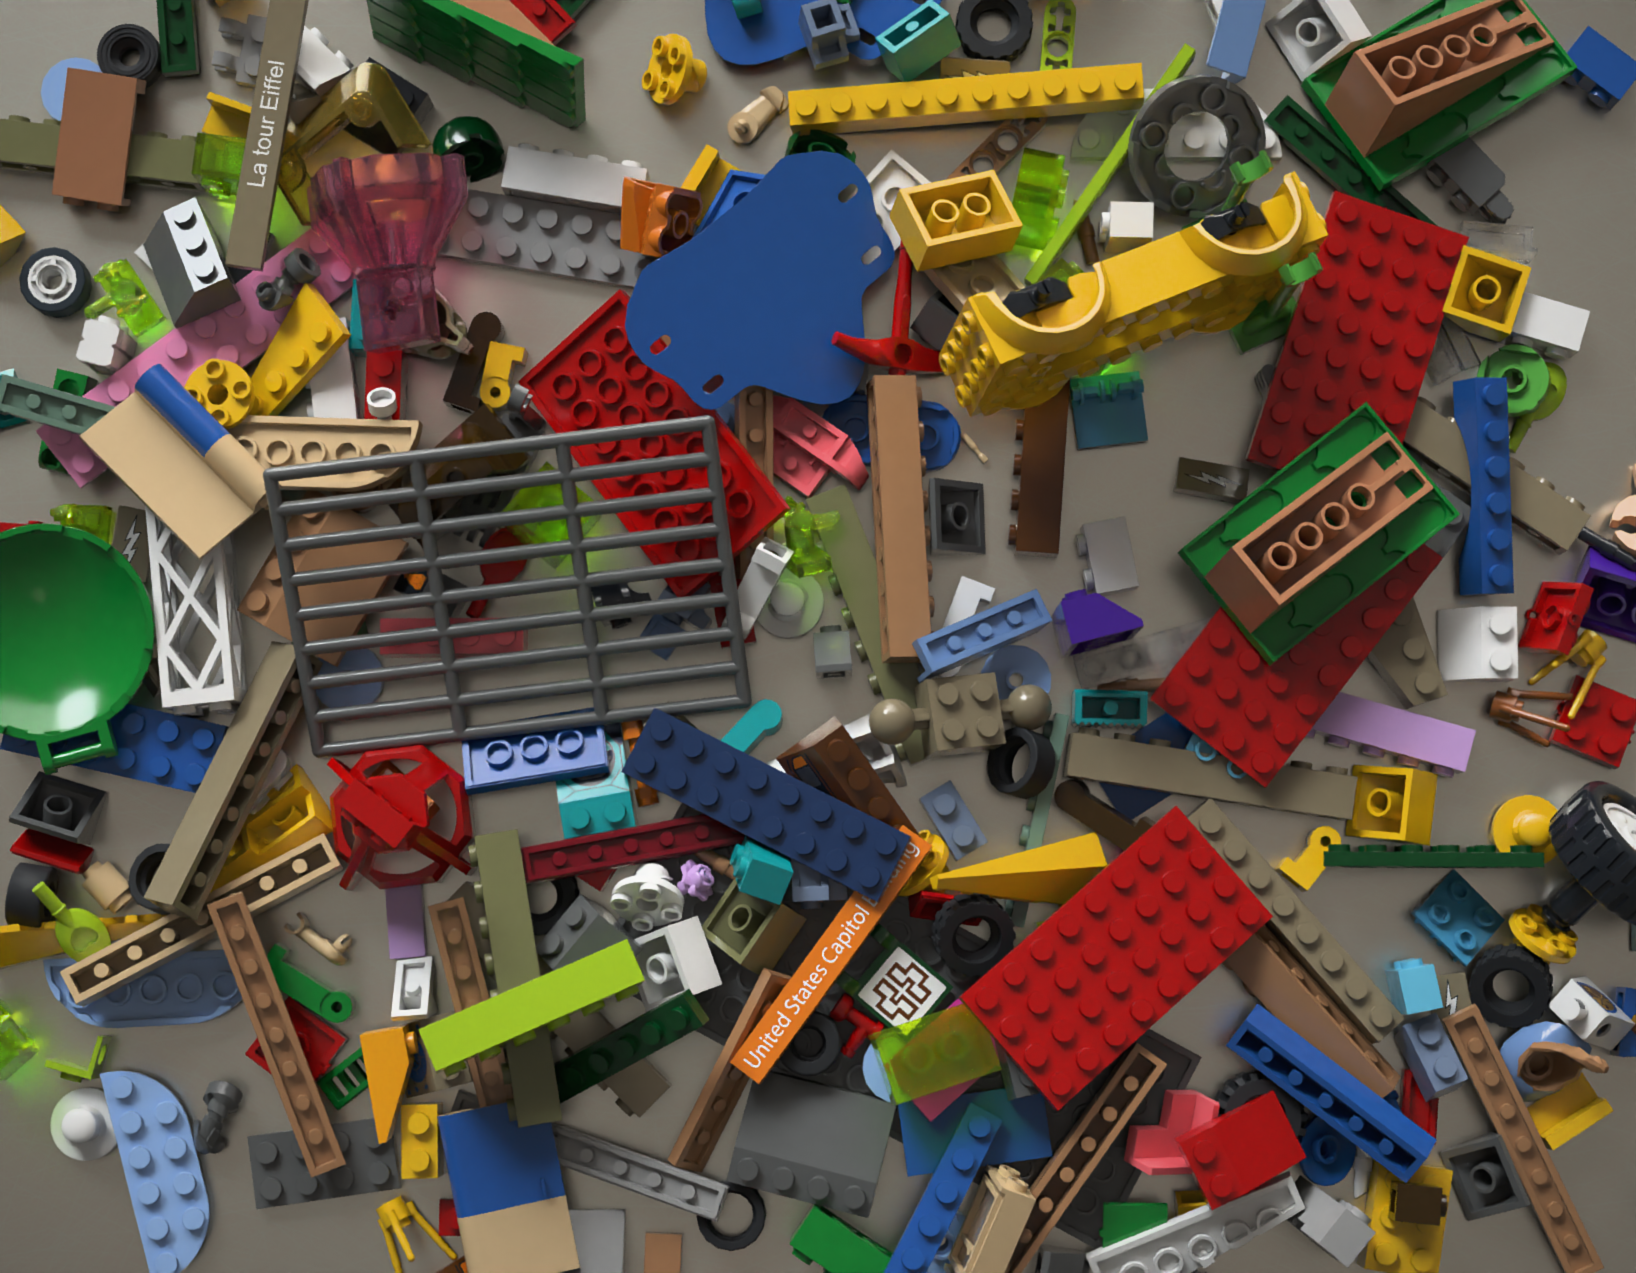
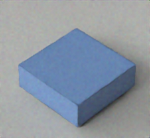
(661, 625)

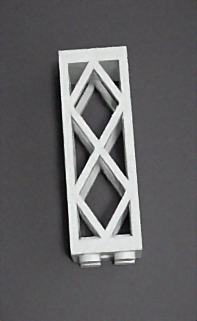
(226, 626)

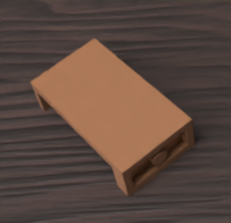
(95, 138)

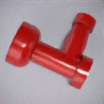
(864, 1025)

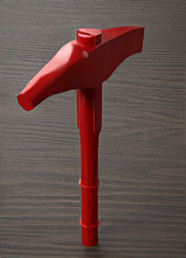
(898, 352)

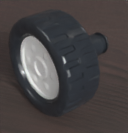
(1598, 847)

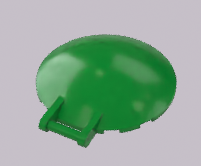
(70, 639)

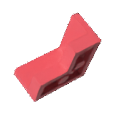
(1154, 1147)

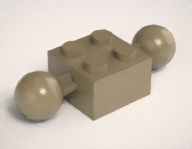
(959, 714)

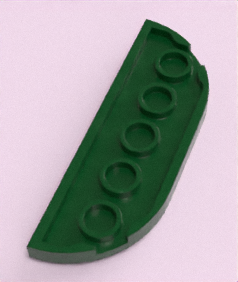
(1439, 857)

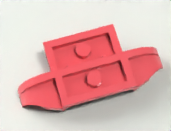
(811, 448)

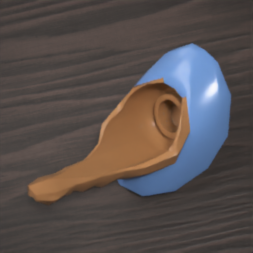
(1547, 1059)

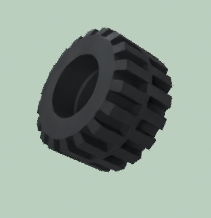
(1255, 1083)

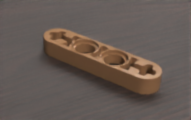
(997, 155)

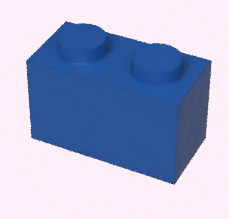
(1601, 68)

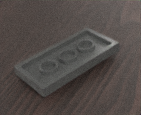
(284, 1179)

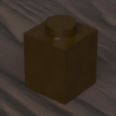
(1416, 1203)

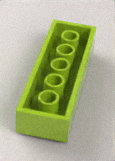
(532, 1006)

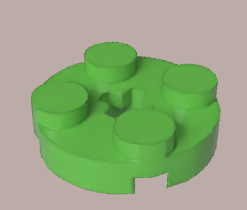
(1531, 369)

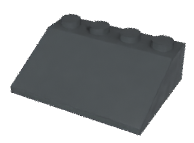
(812, 1143)

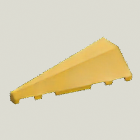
(285, 822)
(1032, 876)
(28, 944)

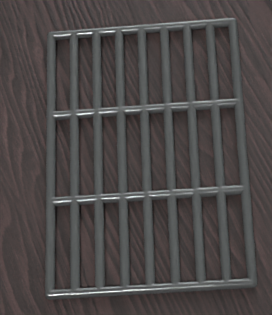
(581, 581)

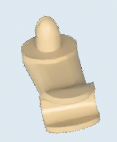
(749, 122)
(331, 951)

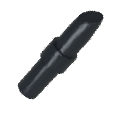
(1608, 548)

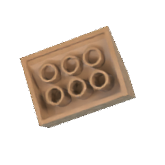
(266, 598)

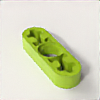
(1049, 22)

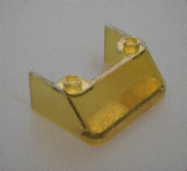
(359, 98)

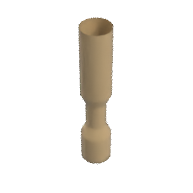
(973, 447)

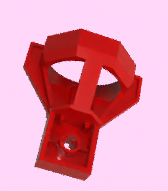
(393, 817)

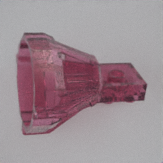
(399, 221)

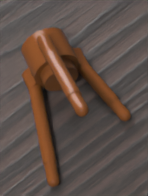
(1508, 708)

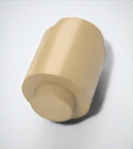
(107, 886)

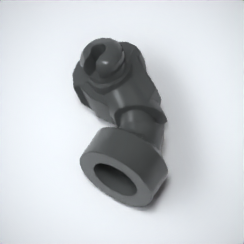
(299, 269)
(221, 1100)

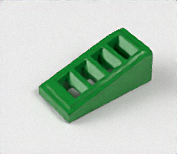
(332, 1091)

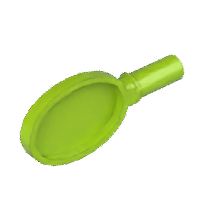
(1547, 407)
(76, 929)

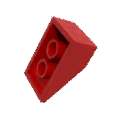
(1240, 1149)

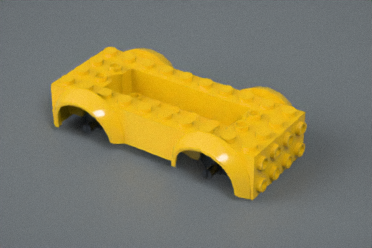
(1169, 288)

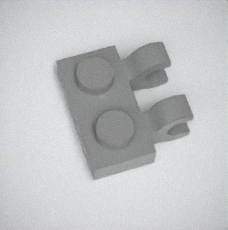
(247, 64)

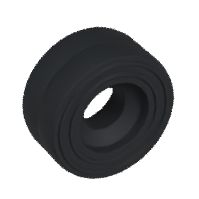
(128, 37)

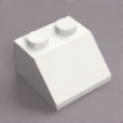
(1317, 33)
(317, 65)
(1477, 644)
(675, 961)

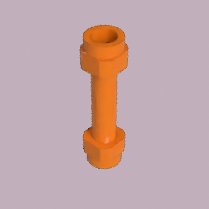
(644, 794)

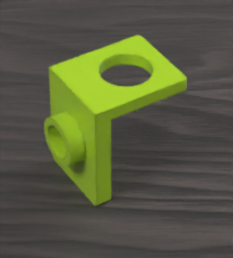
(76, 1072)

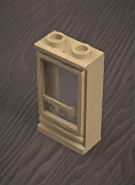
(992, 1223)

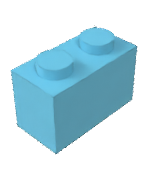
(1413, 986)

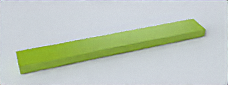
(1101, 179)

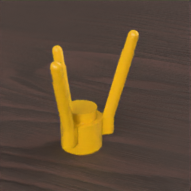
(1586, 651)
(394, 1218)

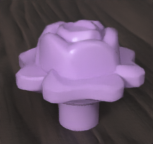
(696, 880)

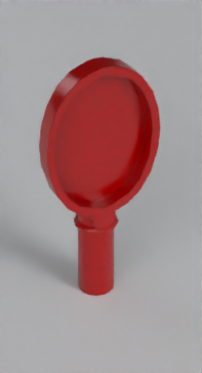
(497, 572)

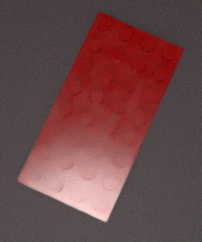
(1358, 328)
(602, 383)
(1264, 711)
(1115, 958)

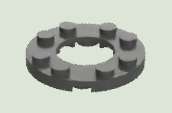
(1150, 134)

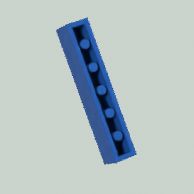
(1332, 1093)

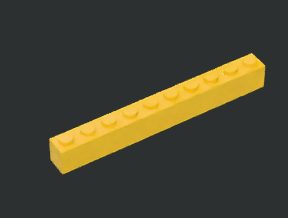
(967, 99)

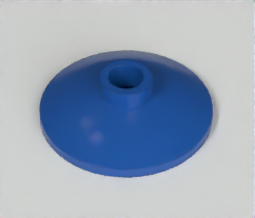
(1327, 1153)

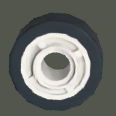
(44, 266)

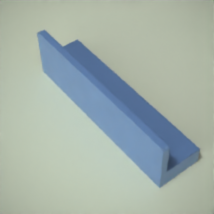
(1235, 38)
(981, 634)

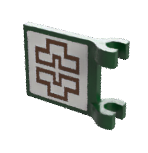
(896, 984)

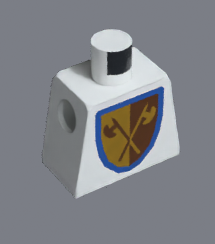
(1587, 1010)

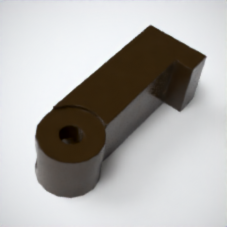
(469, 369)
(1075, 799)

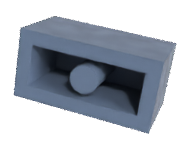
(953, 820)
(1431, 1057)

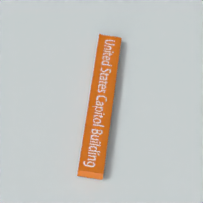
(822, 968)

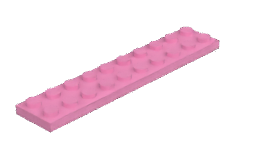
(230, 334)

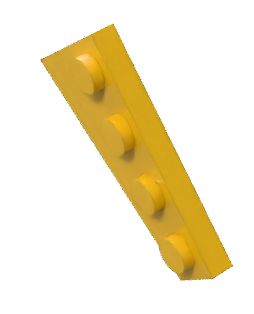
(297, 352)

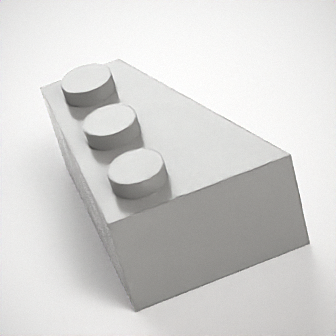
(1330, 1224)

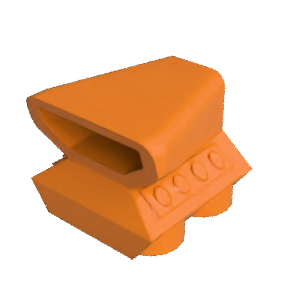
(657, 216)

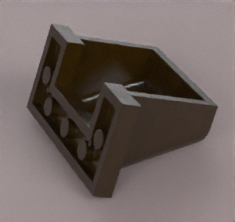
(481, 426)

